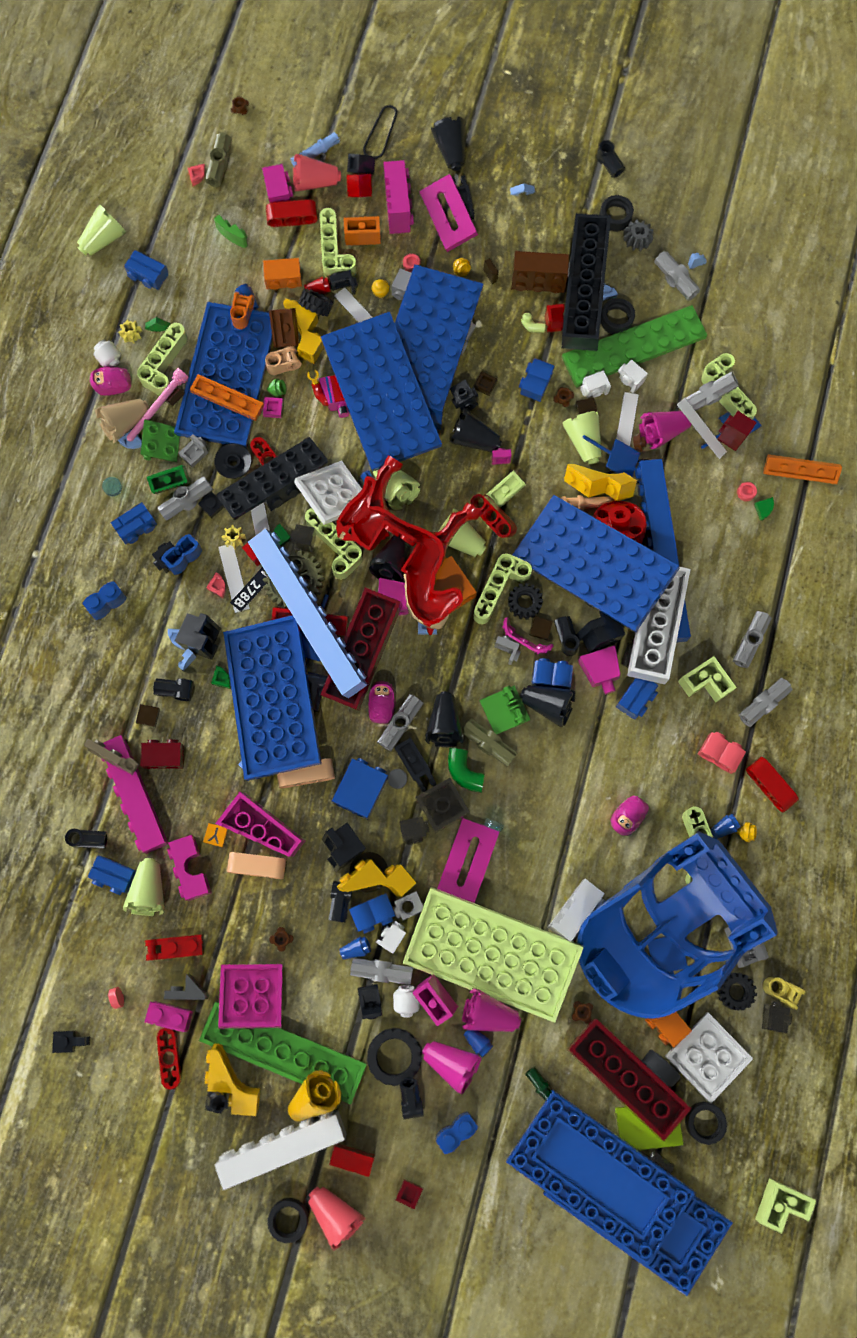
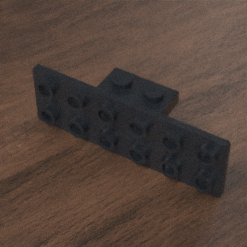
(272, 481)

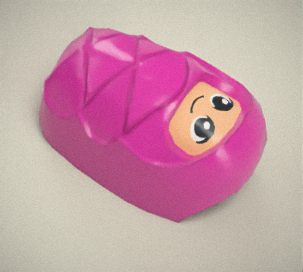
(110, 380)
(381, 702)
(629, 815)

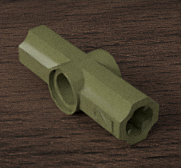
(218, 161)
(489, 742)

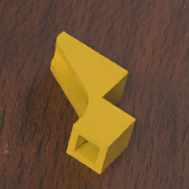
(311, 343)
(593, 482)
(368, 875)
(222, 1079)

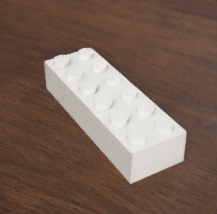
(658, 634)
(280, 1149)

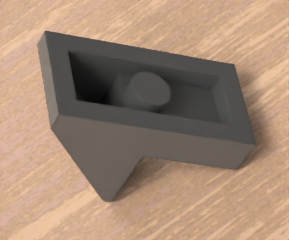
(192, 991)

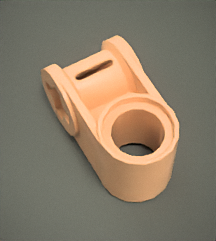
(283, 359)

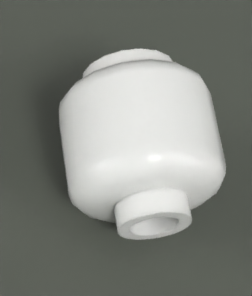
(107, 353)
(404, 1001)

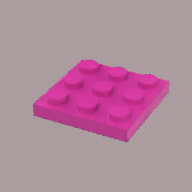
(250, 996)

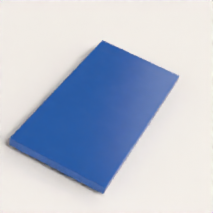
(600, 1177)
(685, 1248)

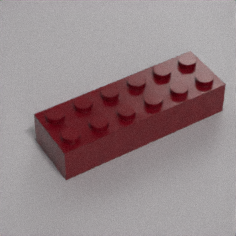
(366, 641)
(629, 1079)

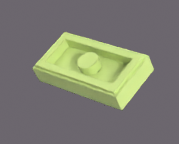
(506, 489)

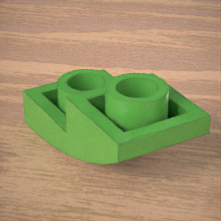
(230, 232)

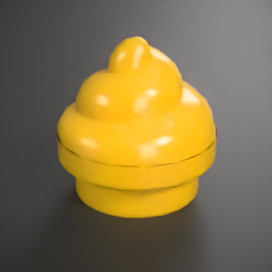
(461, 267)
(380, 288)
(747, 832)

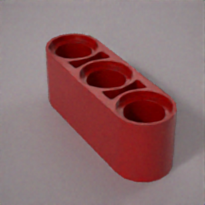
(291, 213)
(501, 518)
(772, 784)

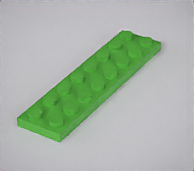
(636, 344)
(285, 1053)

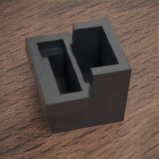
(601, 633)
(199, 635)
(343, 846)

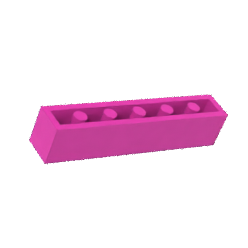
(135, 801)

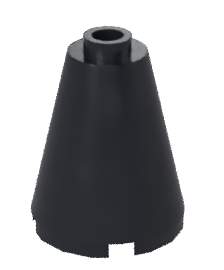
(451, 141)
(474, 433)
(390, 560)
(549, 702)
(444, 723)

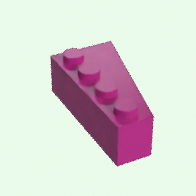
(397, 197)
(258, 824)

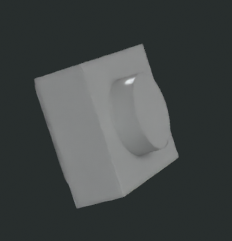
(194, 451)
(506, 644)

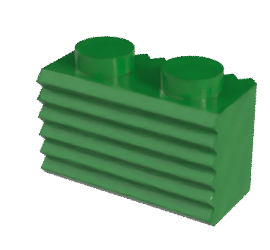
(168, 479)

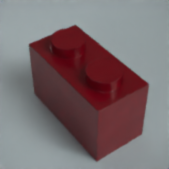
(736, 430)
(162, 755)

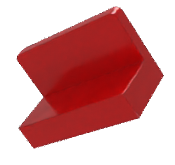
(352, 1159)

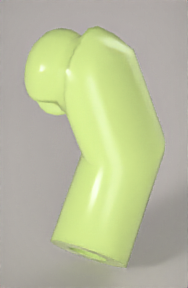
(530, 325)

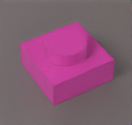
(273, 407)
(501, 456)

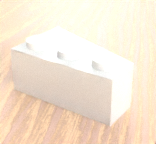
(576, 910)

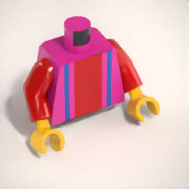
(329, 394)

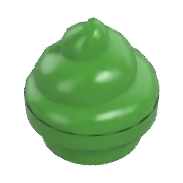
(277, 388)

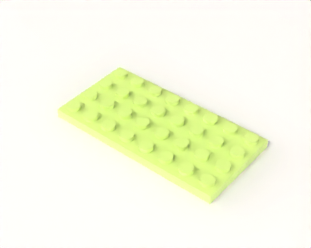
(493, 954)

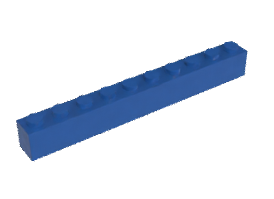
(659, 521)

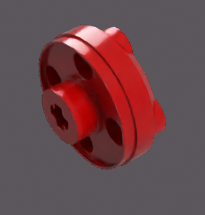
(623, 517)

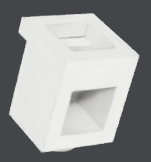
(632, 375)
(595, 385)
(392, 937)

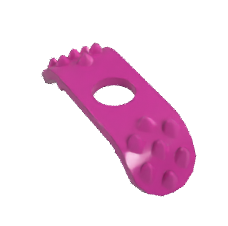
(510, 631)

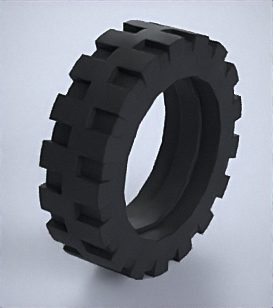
(374, 1067)

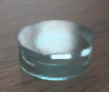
(112, 486)
(493, 825)

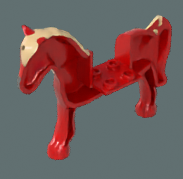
(370, 521)

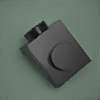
(343, 279)
(158, 555)
(370, 1002)

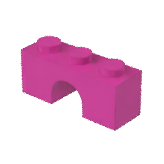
(182, 852)

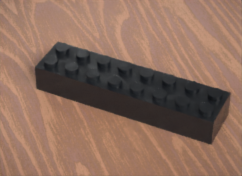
(586, 282)

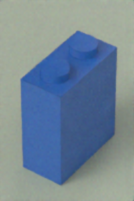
(360, 788)

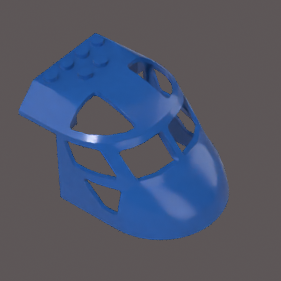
(629, 976)

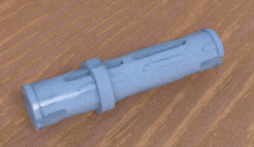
(320, 147)

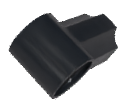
(609, 159)
(567, 634)
(316, 685)
(178, 689)
(88, 839)
(339, 903)
(411, 1101)
(216, 1102)

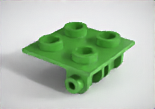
(159, 441)
(504, 710)

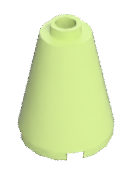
(99, 232)
(587, 425)
(400, 489)
(466, 539)
(146, 890)

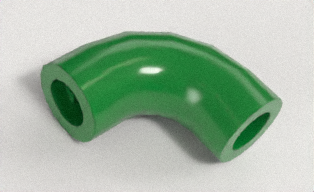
(461, 773)

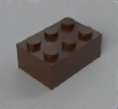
(539, 271)

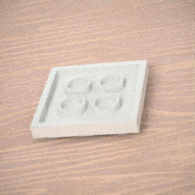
(328, 490)
(709, 1057)

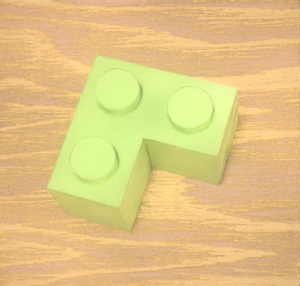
(708, 675)
(779, 1202)

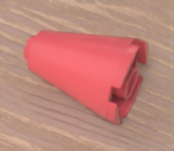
(313, 174)
(334, 1216)

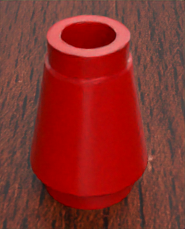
(320, 285)

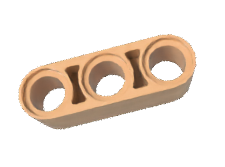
(307, 775)
(256, 865)

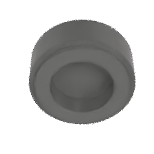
(397, 778)

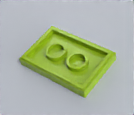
(639, 1136)

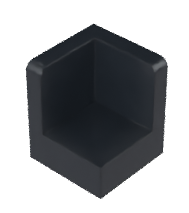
(361, 164)

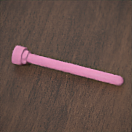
(178, 378)

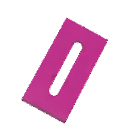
(466, 228)
(487, 841)

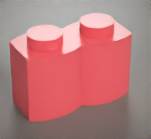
(721, 752)

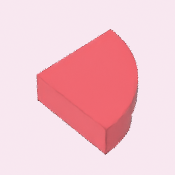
(197, 173)
(217, 585)

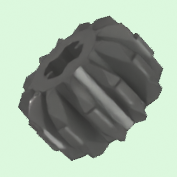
(638, 235)

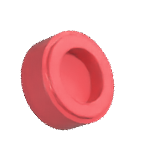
(409, 262)
(747, 491)
(116, 998)

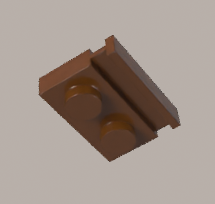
(284, 327)

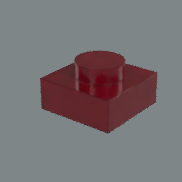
(409, 1194)

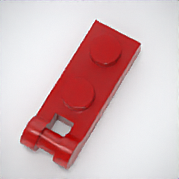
(175, 947)

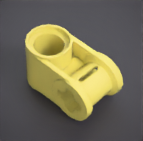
(786, 992)

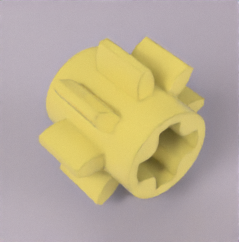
(130, 331)
(229, 535)

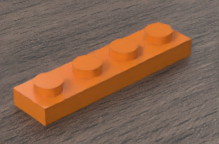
(227, 397)
(802, 469)

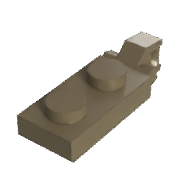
(112, 756)

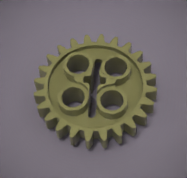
(307, 563)

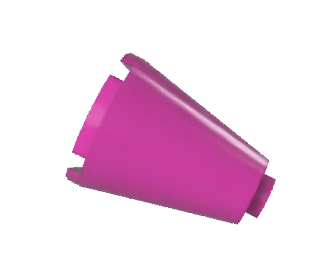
(662, 426)
(488, 1014)
(452, 1064)

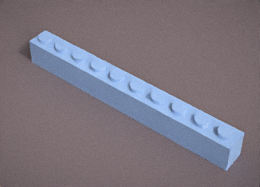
(307, 613)

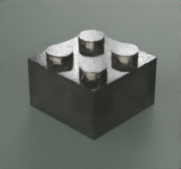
(442, 805)

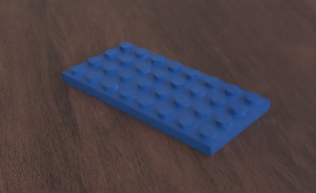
(435, 327)
(229, 358)
(381, 390)
(596, 563)
(271, 698)

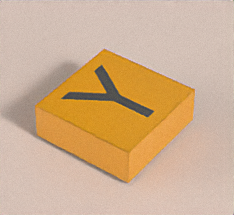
(215, 835)

